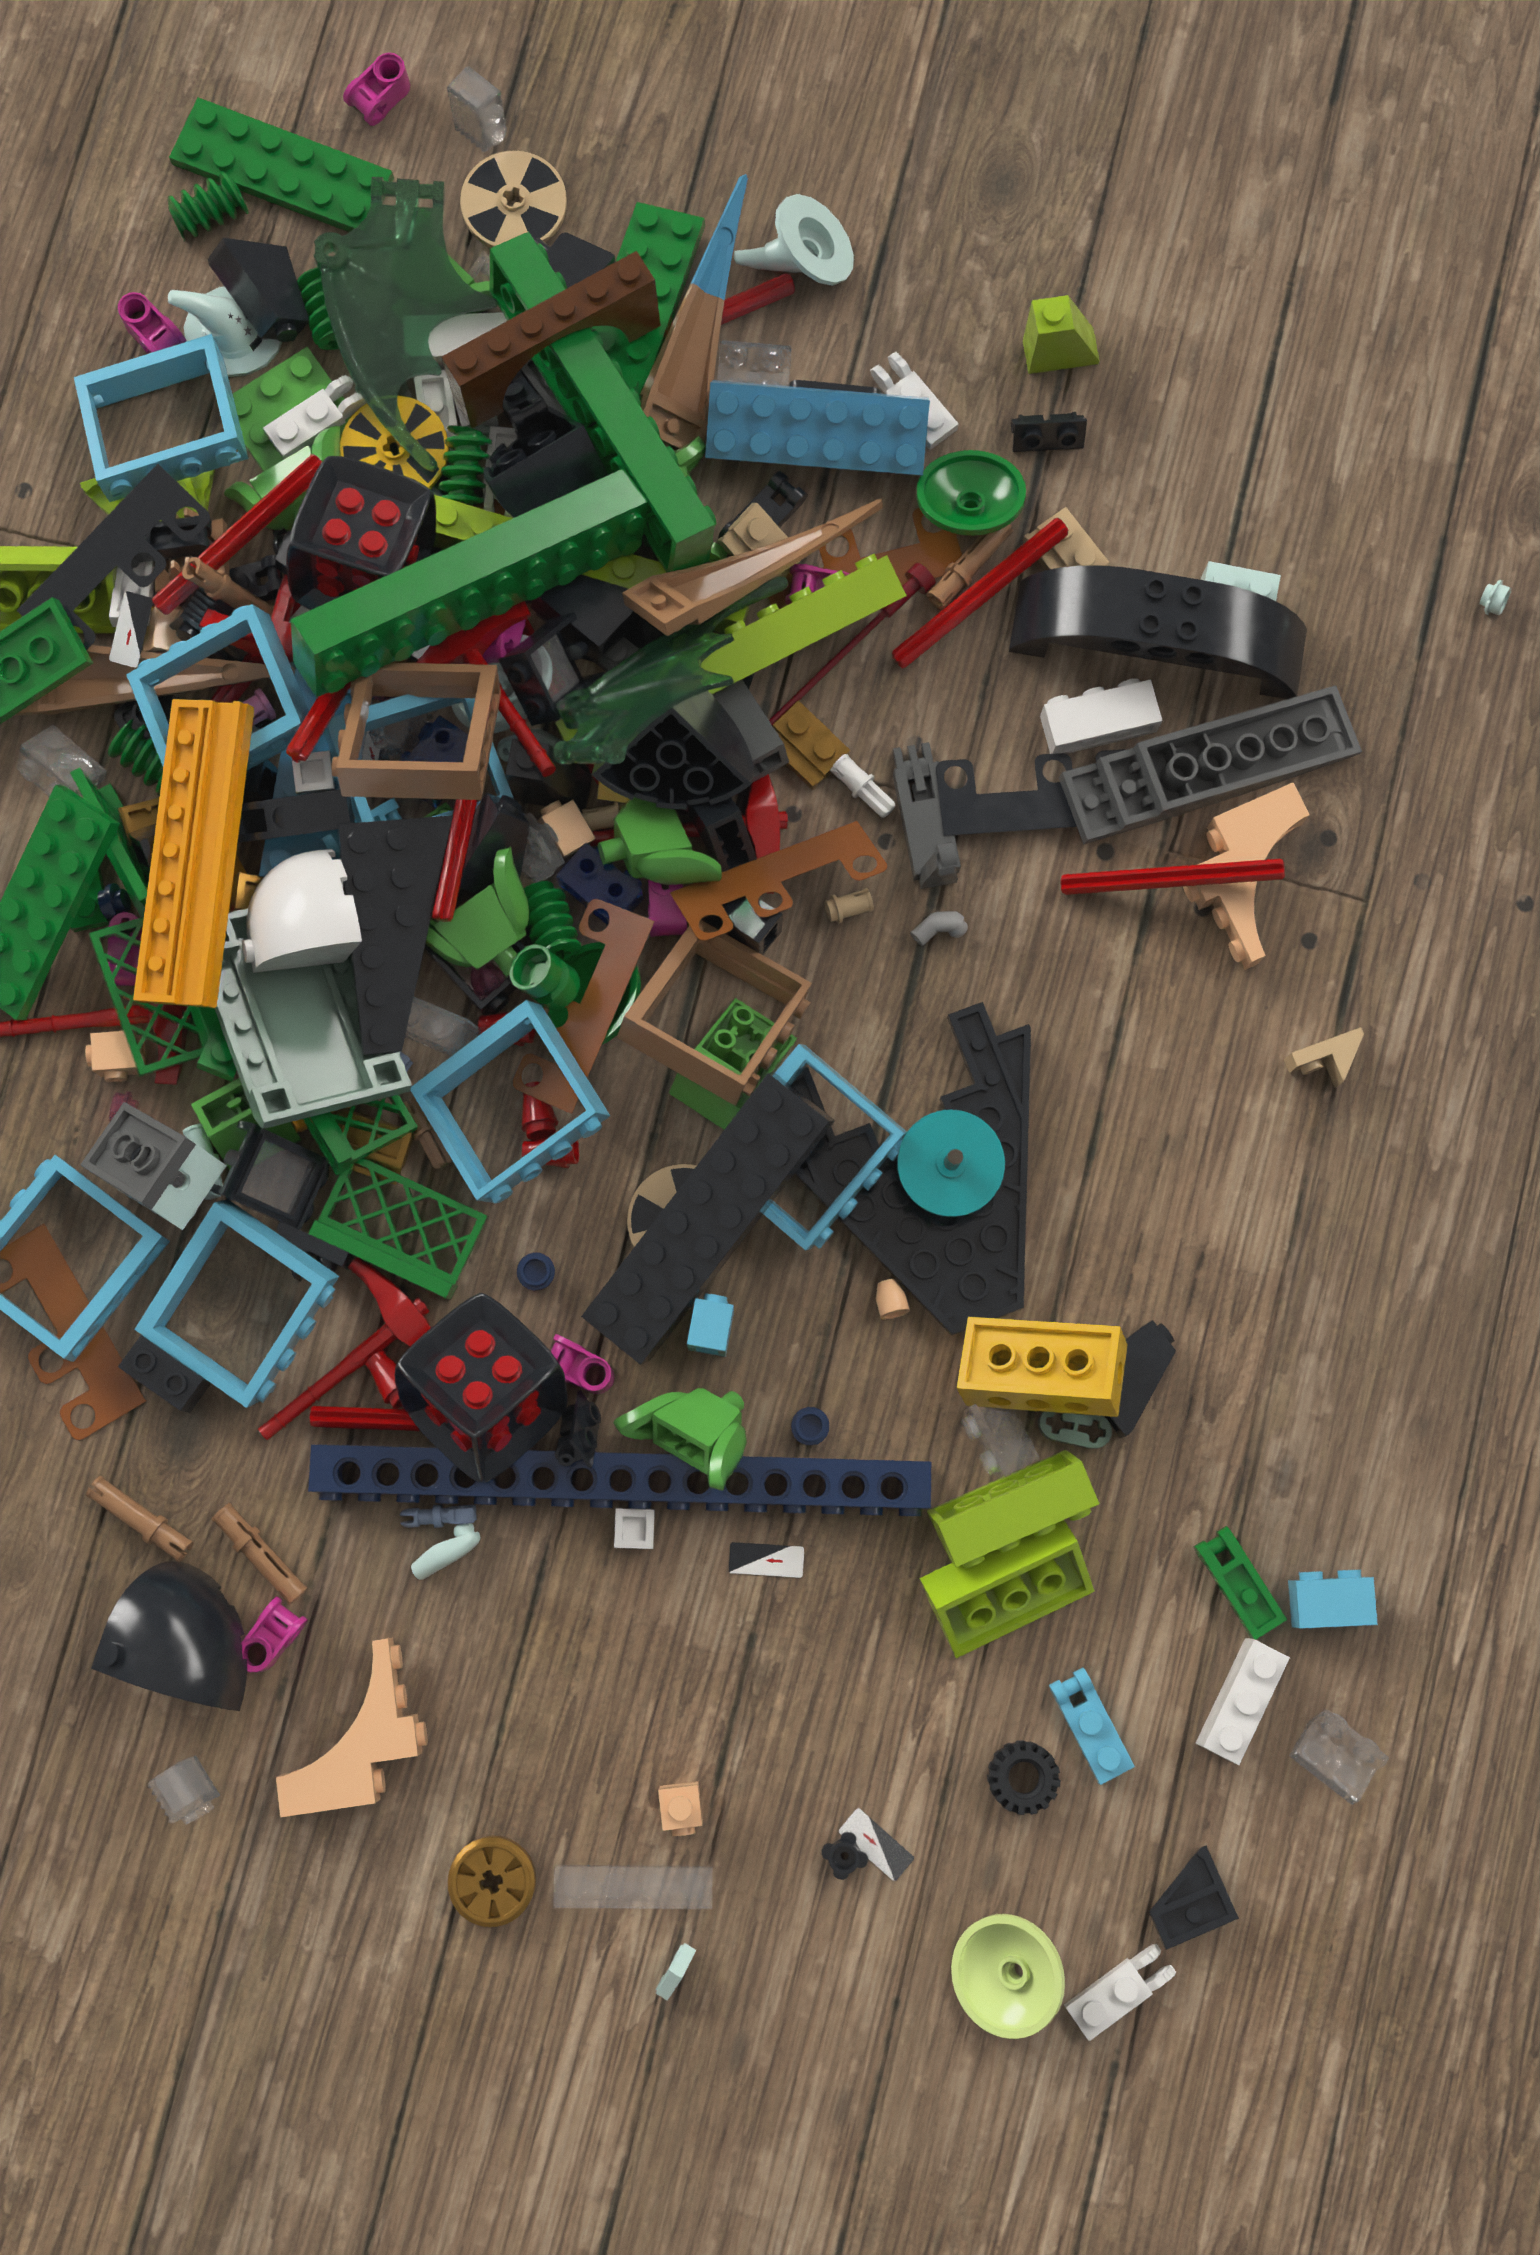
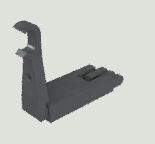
(931, 854)

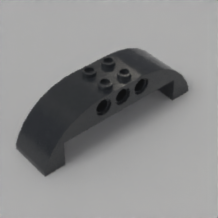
(1162, 621)

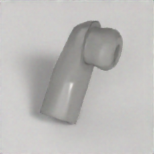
(940, 922)

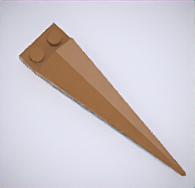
(702, 591)
(108, 684)

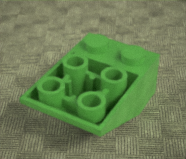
(732, 1045)

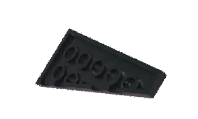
(394, 885)

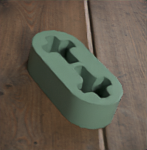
(1072, 1436)

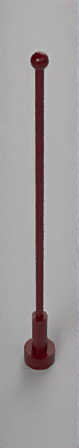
(918, 579)

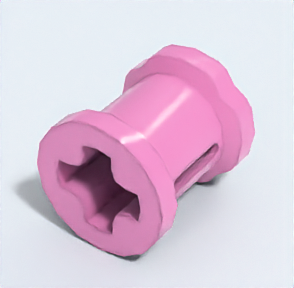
(261, 706)

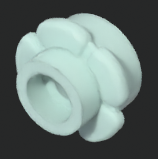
(1495, 598)

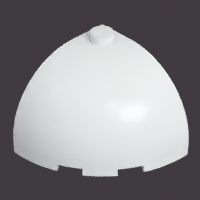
(301, 915)

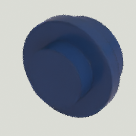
(113, 900)
(535, 1271)
(810, 1426)

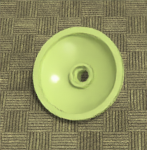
(992, 1989)

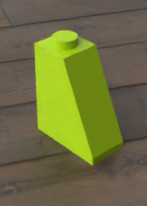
(1058, 336)

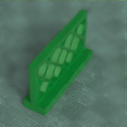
(119, 852)
(202, 1017)
(334, 1141)
(385, 1256)

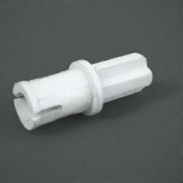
(862, 785)

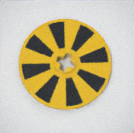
(369, 440)

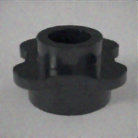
(840, 1866)

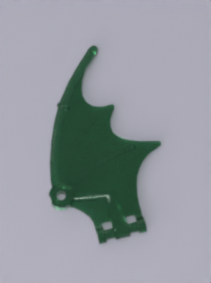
(390, 293)
(646, 687)

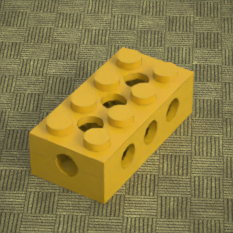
(1056, 1385)

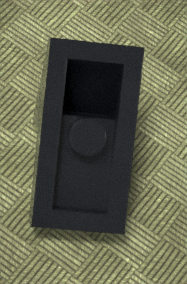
(326, 1254)

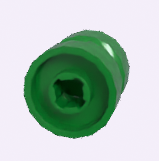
(544, 977)

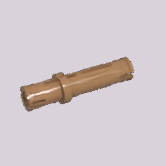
(959, 574)
(220, 586)
(152, 1528)
(259, 1553)

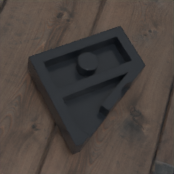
(1192, 1902)

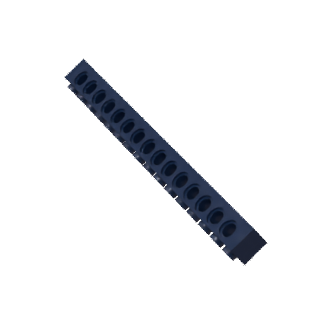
(915, 1478)

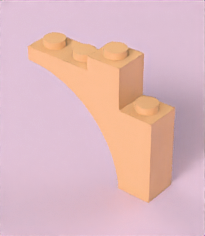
(1246, 835)
(380, 1733)

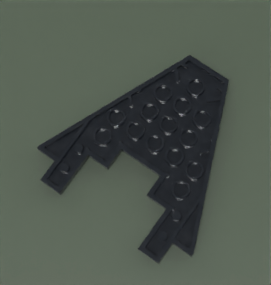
(946, 1263)

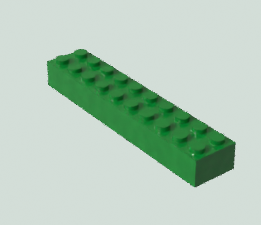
(596, 396)
(468, 583)

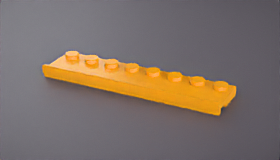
(194, 853)

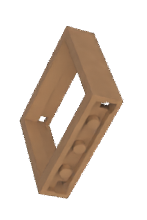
(420, 778)
(740, 962)

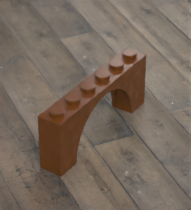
(484, 367)

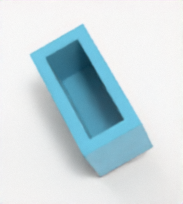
(710, 1325)
(1332, 1601)

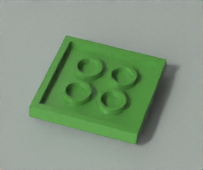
(275, 395)

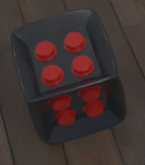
(356, 529)
(481, 1387)

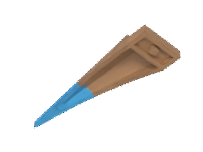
(681, 376)

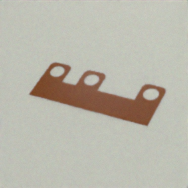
(933, 552)
(769, 871)
(591, 1018)
(111, 1389)

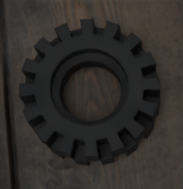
(999, 1777)

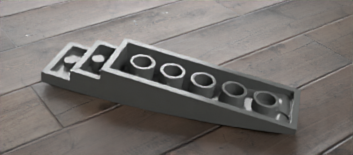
(1208, 764)

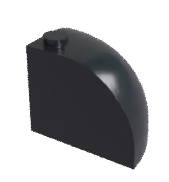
(543, 464)
(683, 758)
(176, 1638)

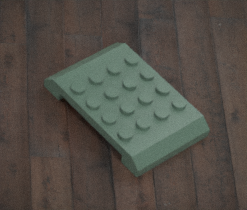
(298, 1037)

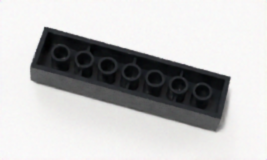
(708, 1218)

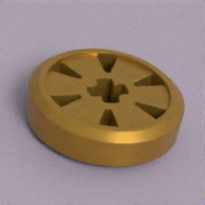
(481, 1904)

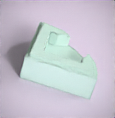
(675, 1971)

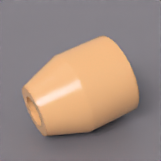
(891, 1299)

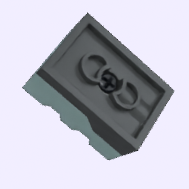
(153, 1165)

